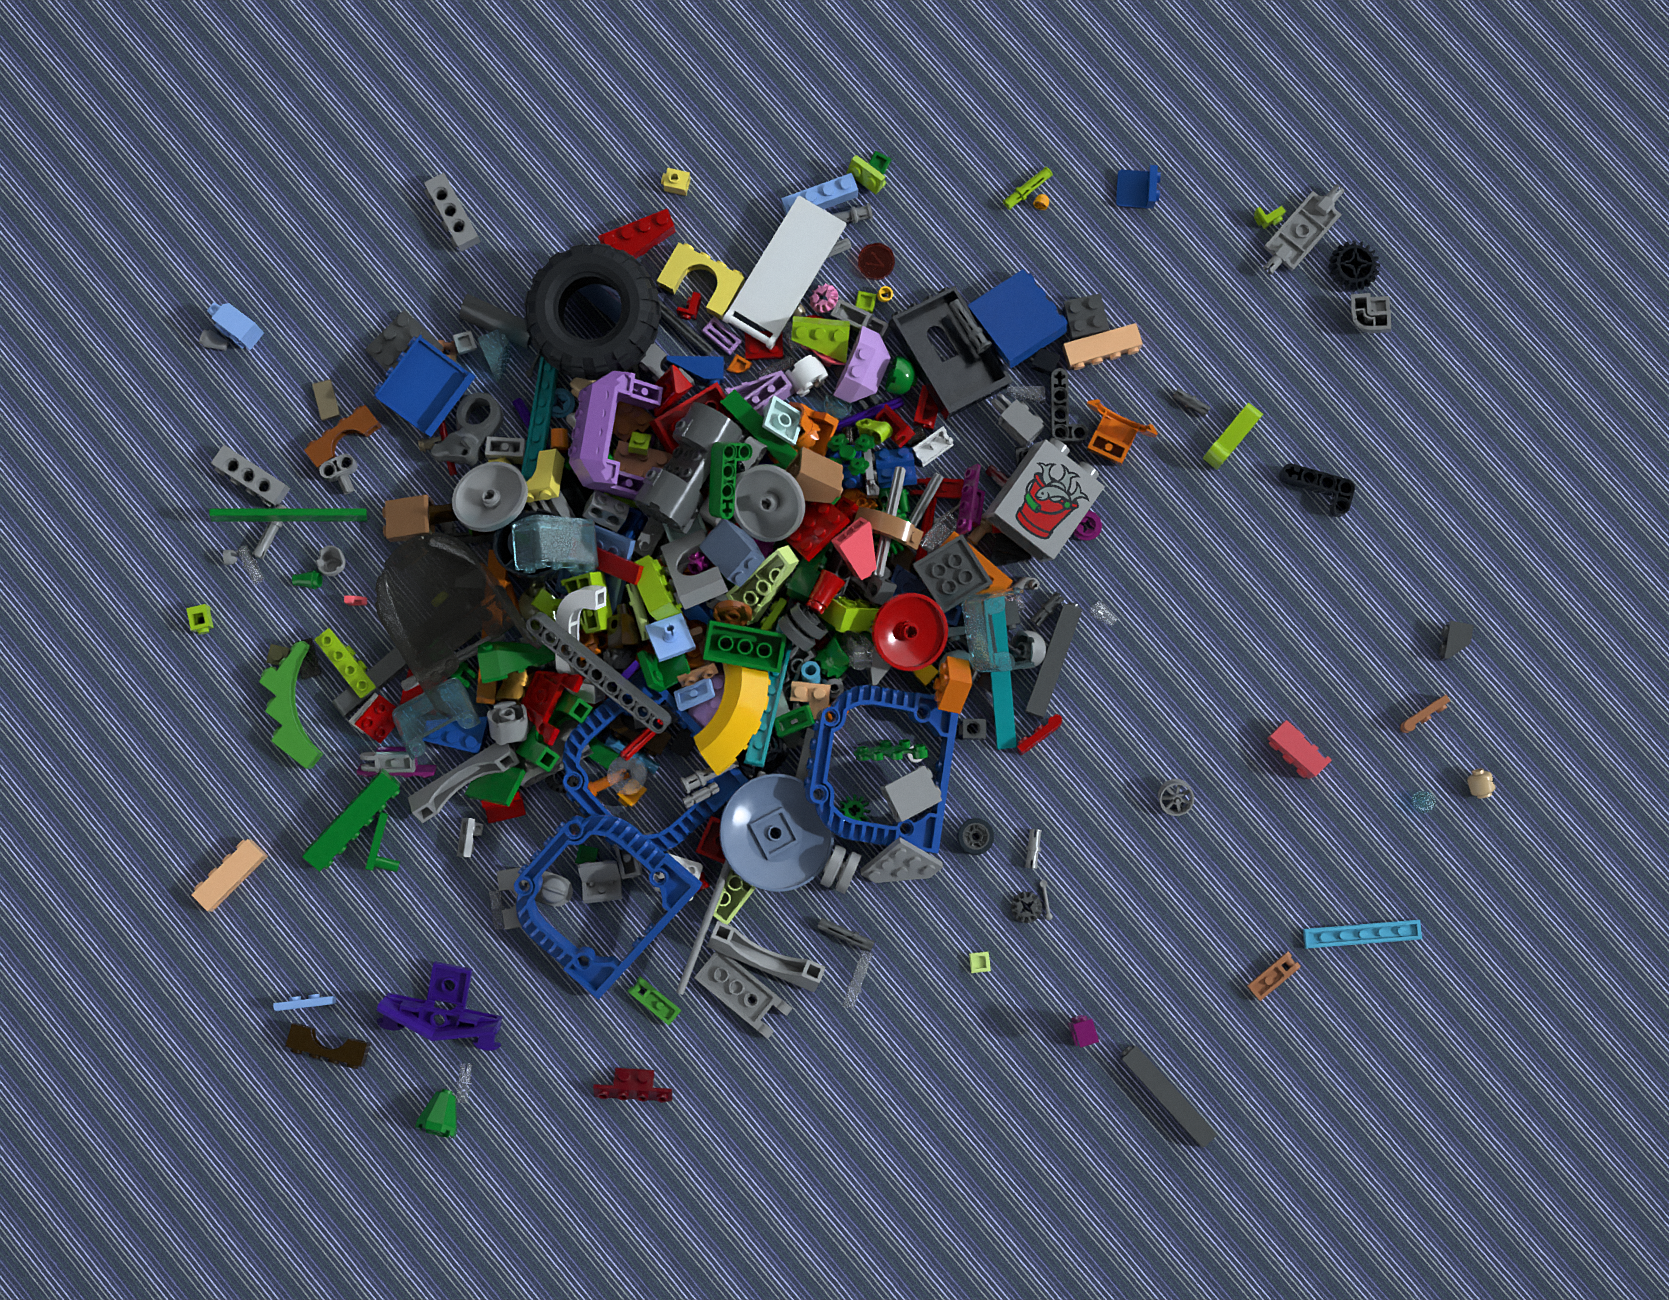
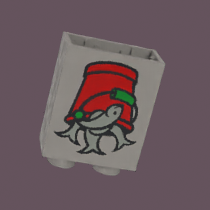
(1044, 499)

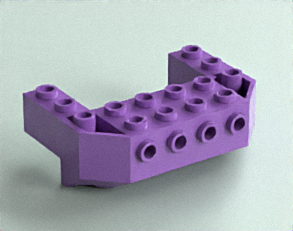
(595, 427)

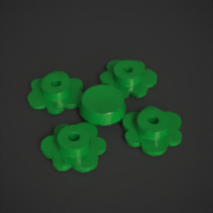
(847, 452)

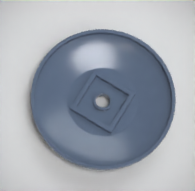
(746, 839)

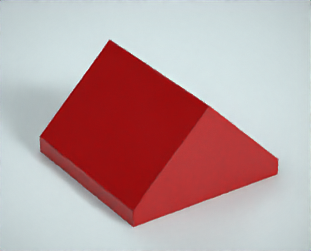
(674, 388)

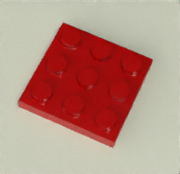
(817, 528)

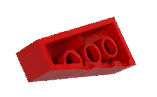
(640, 235)

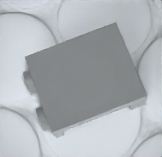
(911, 793)

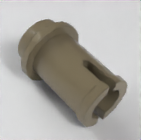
(426, 444)

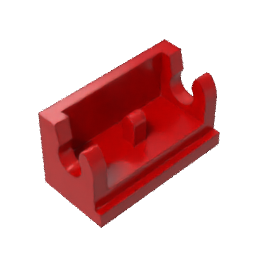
(926, 410)
(901, 431)

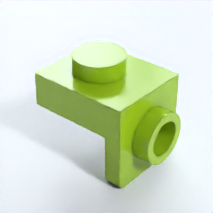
(1274, 217)
(639, 443)

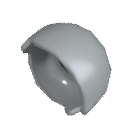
(331, 561)

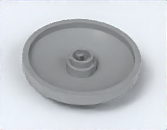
(490, 496)
(768, 503)

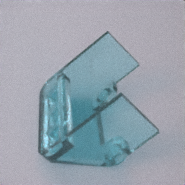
(980, 632)

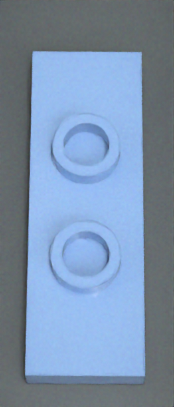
(296, 1002)

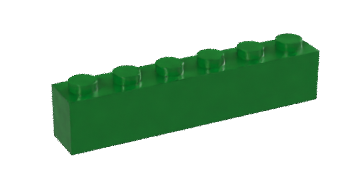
(351, 820)

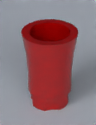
(824, 591)

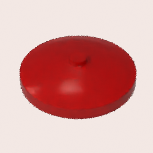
(909, 631)

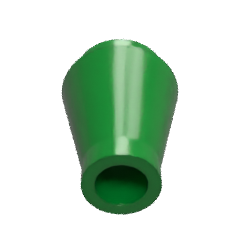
(309, 579)

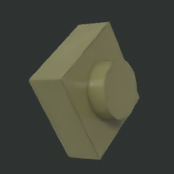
(276, 654)

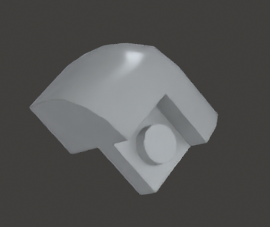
(1371, 313)

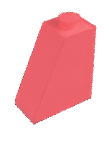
(857, 548)

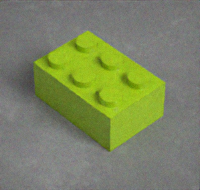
(657, 590)

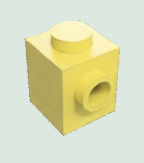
(676, 181)

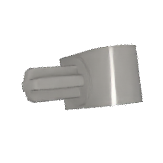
(340, 473)

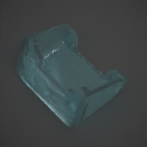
(419, 718)

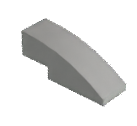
(859, 318)

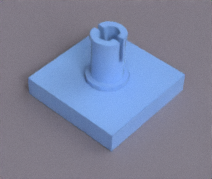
(670, 637)

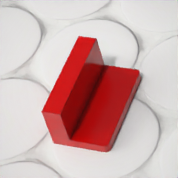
(499, 812)

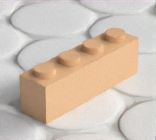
(1102, 346)
(229, 875)

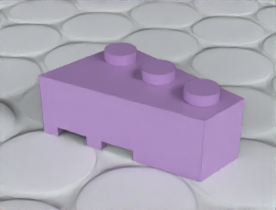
(760, 391)

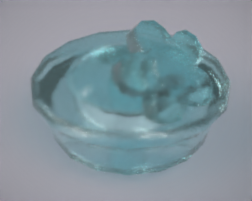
(1423, 801)

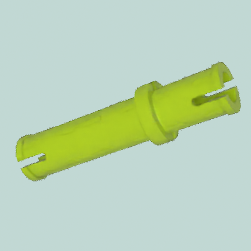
(1021, 193)

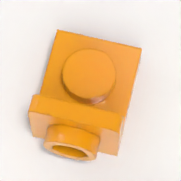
(631, 799)

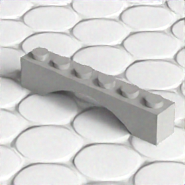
(432, 798)
(794, 970)

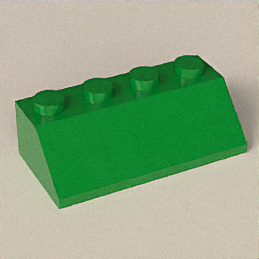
(744, 646)

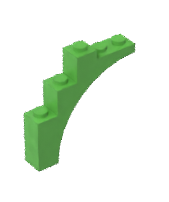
(283, 708)

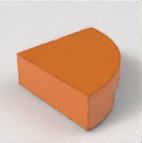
(739, 365)

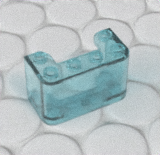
(555, 543)

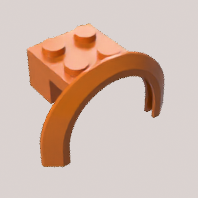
(1115, 434)

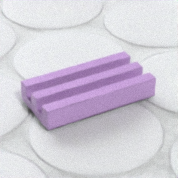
(733, 346)

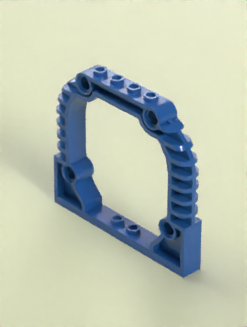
(589, 804)
(925, 830)
(600, 971)

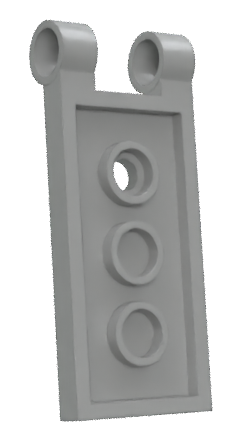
(735, 985)

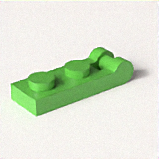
(655, 1001)

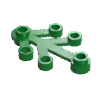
(894, 752)

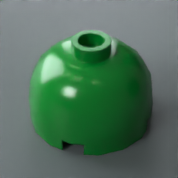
(901, 376)

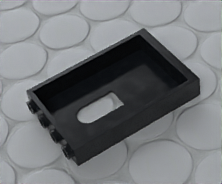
(961, 379)

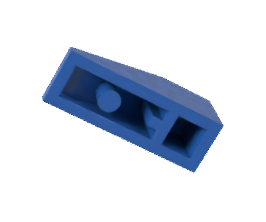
(704, 368)

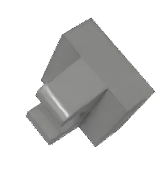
(464, 342)

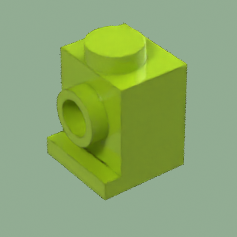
(195, 614)

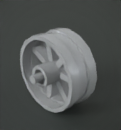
(1176, 797)

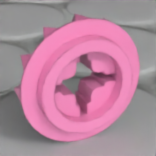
(823, 305)

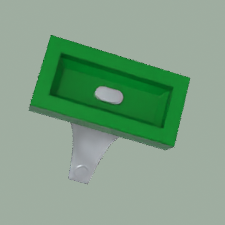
(794, 720)

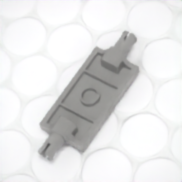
(1303, 230)

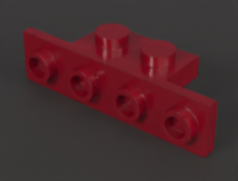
(633, 1085)

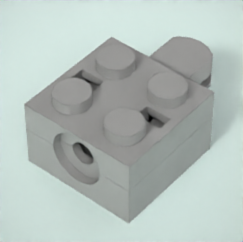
(1018, 420)

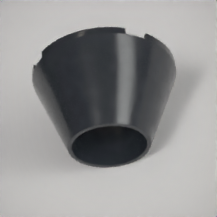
(504, 551)

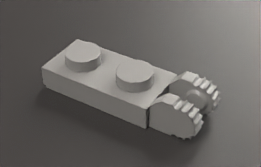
(390, 761)

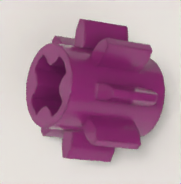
(698, 563)

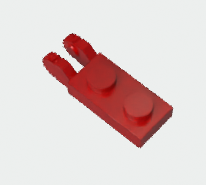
(947, 489)
(1041, 733)

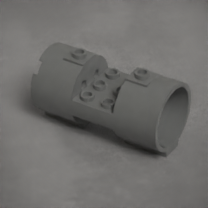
(673, 491)

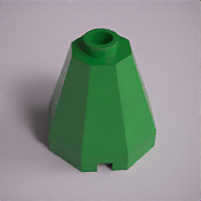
(439, 1115)

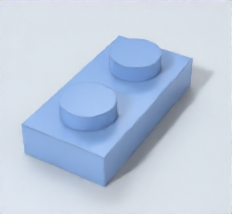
(694, 694)

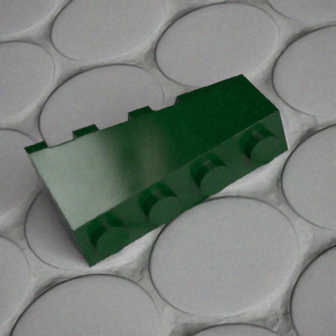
(808, 573)

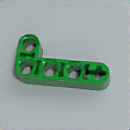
(723, 476)

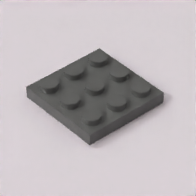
(395, 340)
(952, 573)

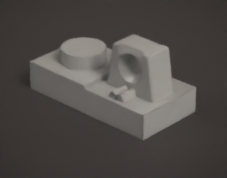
(468, 829)

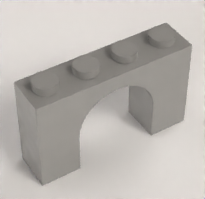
(695, 588)

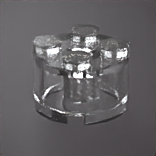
(630, 785)

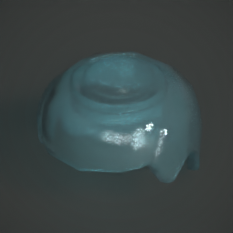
(836, 407)

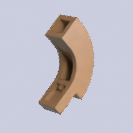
(891, 527)

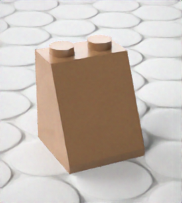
(817, 476)
(407, 518)

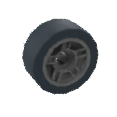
(985, 840)

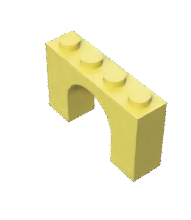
(685, 260)
(547, 476)

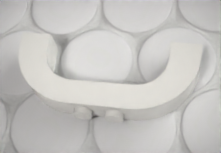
(568, 617)

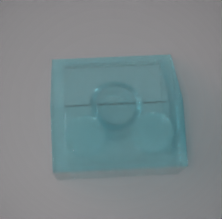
(496, 350)

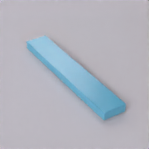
(1362, 934)

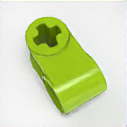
(877, 429)

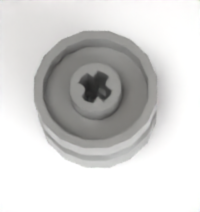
(840, 869)

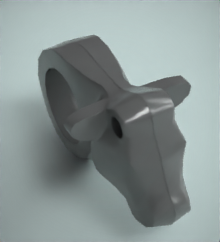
(465, 443)

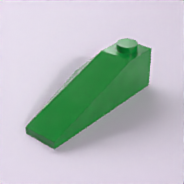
(501, 658)

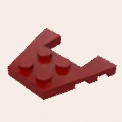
(543, 696)

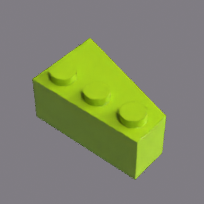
(822, 335)
(591, 620)

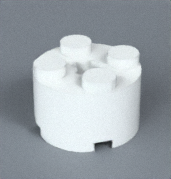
(807, 374)

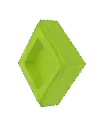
(866, 301)

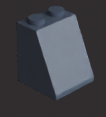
(732, 552)

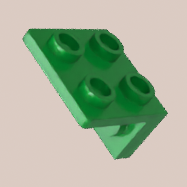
(664, 673)

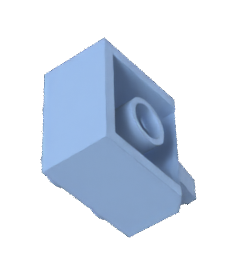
(235, 325)

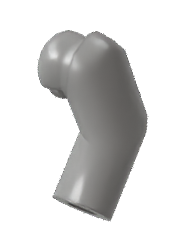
(1027, 583)

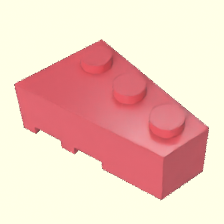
(1298, 750)

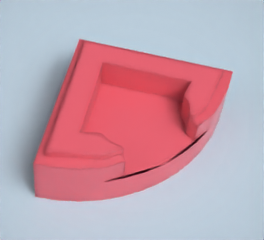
(355, 600)

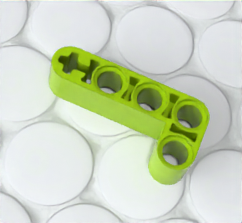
(1232, 436)

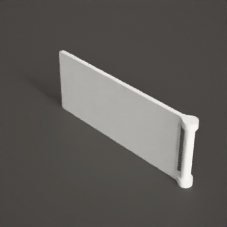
(786, 270)

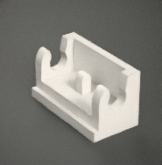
(932, 446)

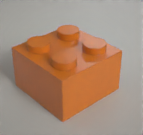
(953, 684)

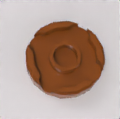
(732, 612)

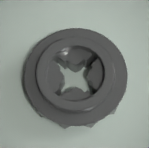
(1027, 897)

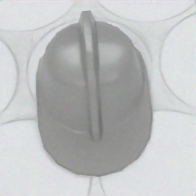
(555, 890)

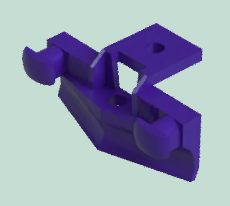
(459, 1022)

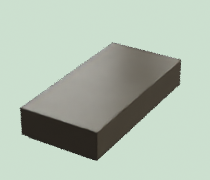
(326, 400)

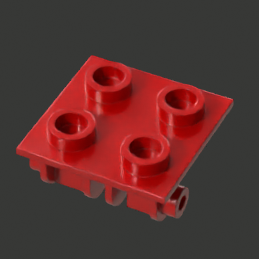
(377, 719)

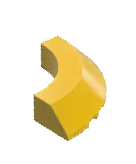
(735, 718)

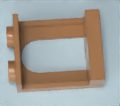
(704, 672)

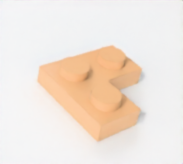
(815, 693)

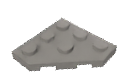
(900, 863)

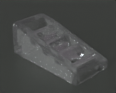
(1028, 393)

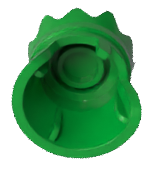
(832, 658)

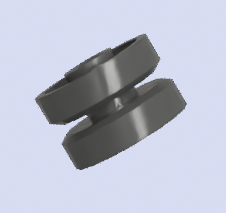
(802, 626)

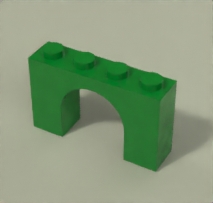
(534, 747)

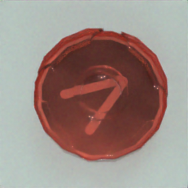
(876, 261)

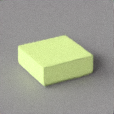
(979, 962)

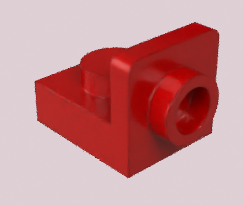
(693, 305)
(848, 508)

